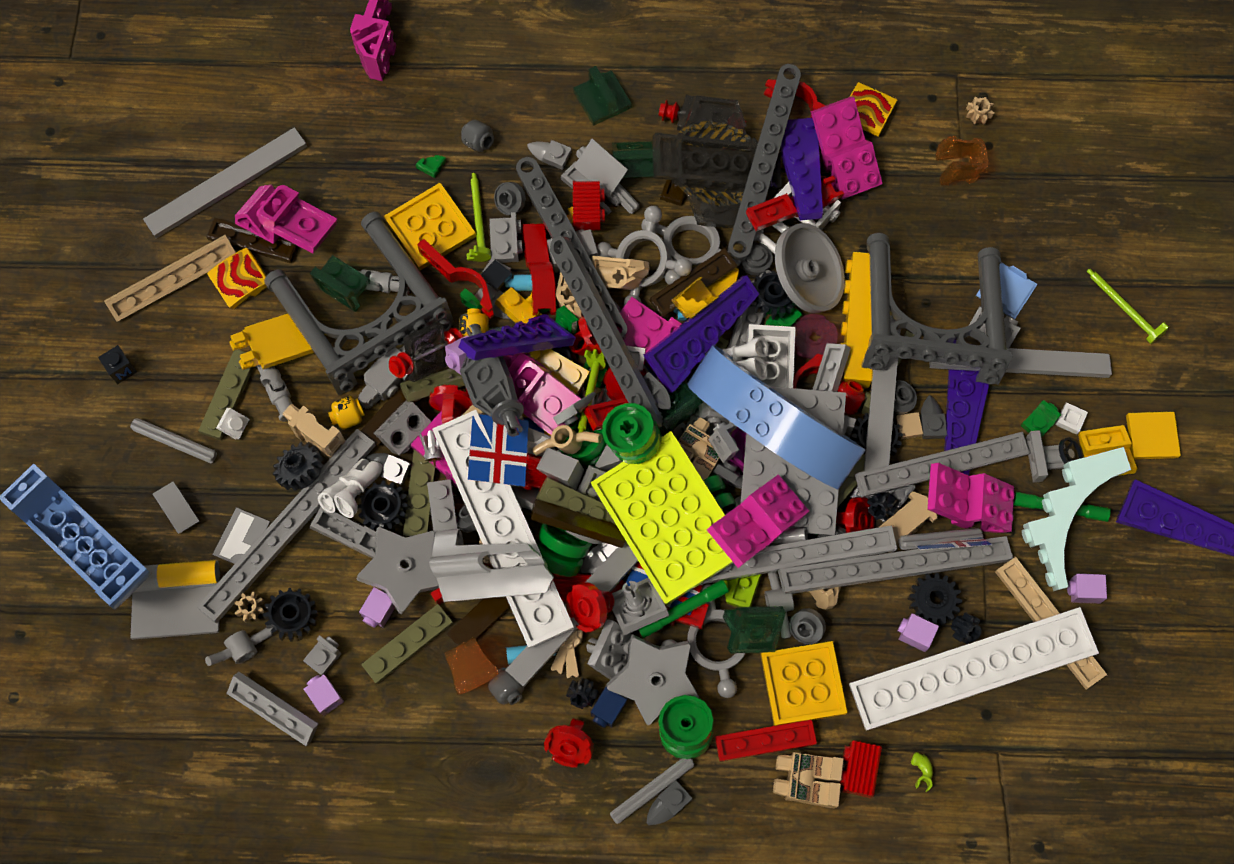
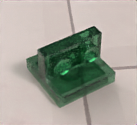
(602, 96)
(635, 157)
(340, 282)
(683, 405)
(754, 628)

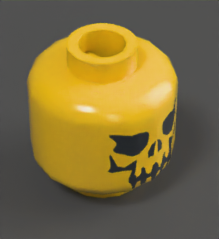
(346, 412)

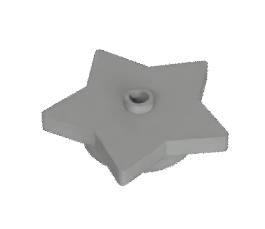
(397, 582)
(649, 661)

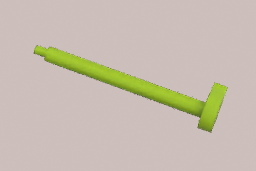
(479, 252)
(1154, 334)
(596, 363)

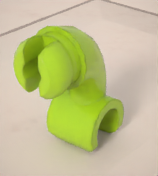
(925, 766)

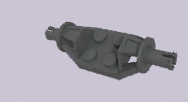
(492, 388)

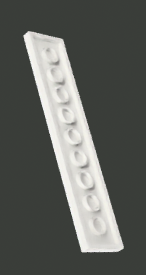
(501, 522)
(973, 669)

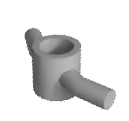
(776, 598)
(239, 647)

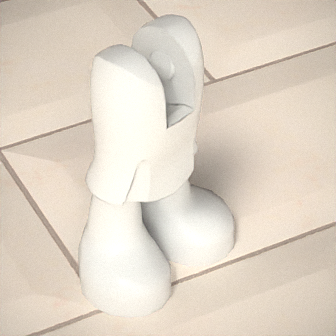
(755, 348)
(343, 492)

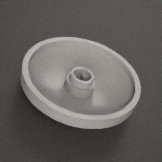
(809, 268)

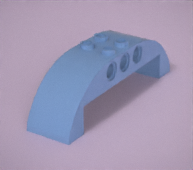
(774, 419)
(75, 536)

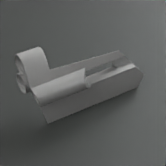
(465, 577)

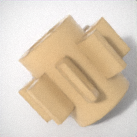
(979, 110)
(256, 608)

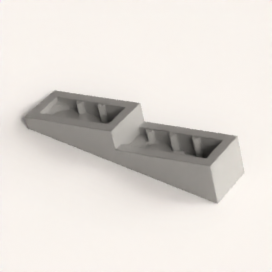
(345, 532)

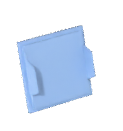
(1015, 289)

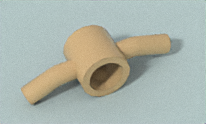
(572, 445)

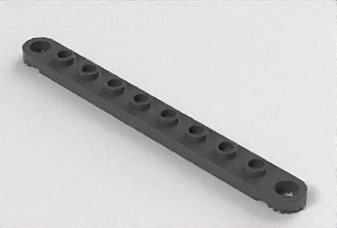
(764, 158)
(559, 225)
(603, 327)

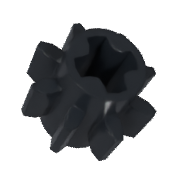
(882, 506)
(966, 628)
(582, 693)

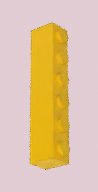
(858, 318)

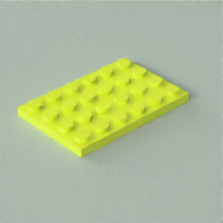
(665, 518)

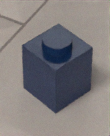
(608, 708)

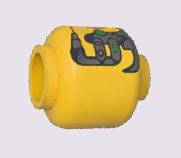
(473, 316)

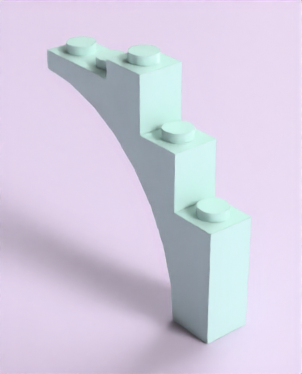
(1051, 532)

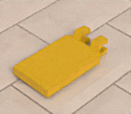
(271, 343)

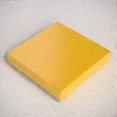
(1153, 435)

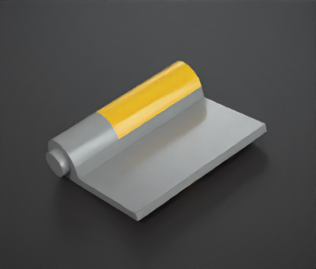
(169, 600)

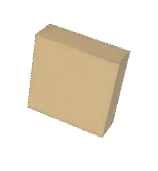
(909, 425)

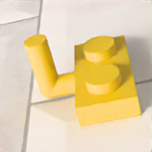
(516, 306)

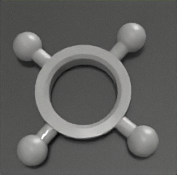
(652, 215)
(683, 224)
(726, 687)

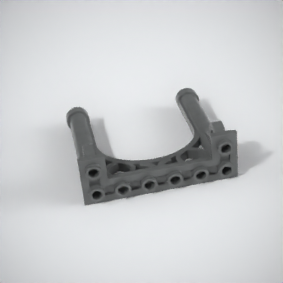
(937, 344)
(342, 364)

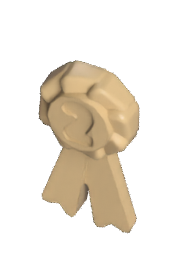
(567, 655)

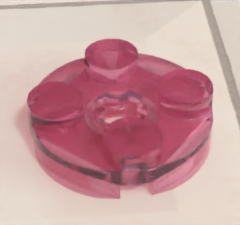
(813, 323)

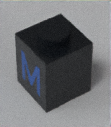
(117, 364)

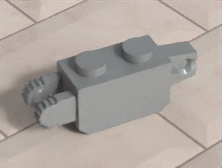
(380, 381)

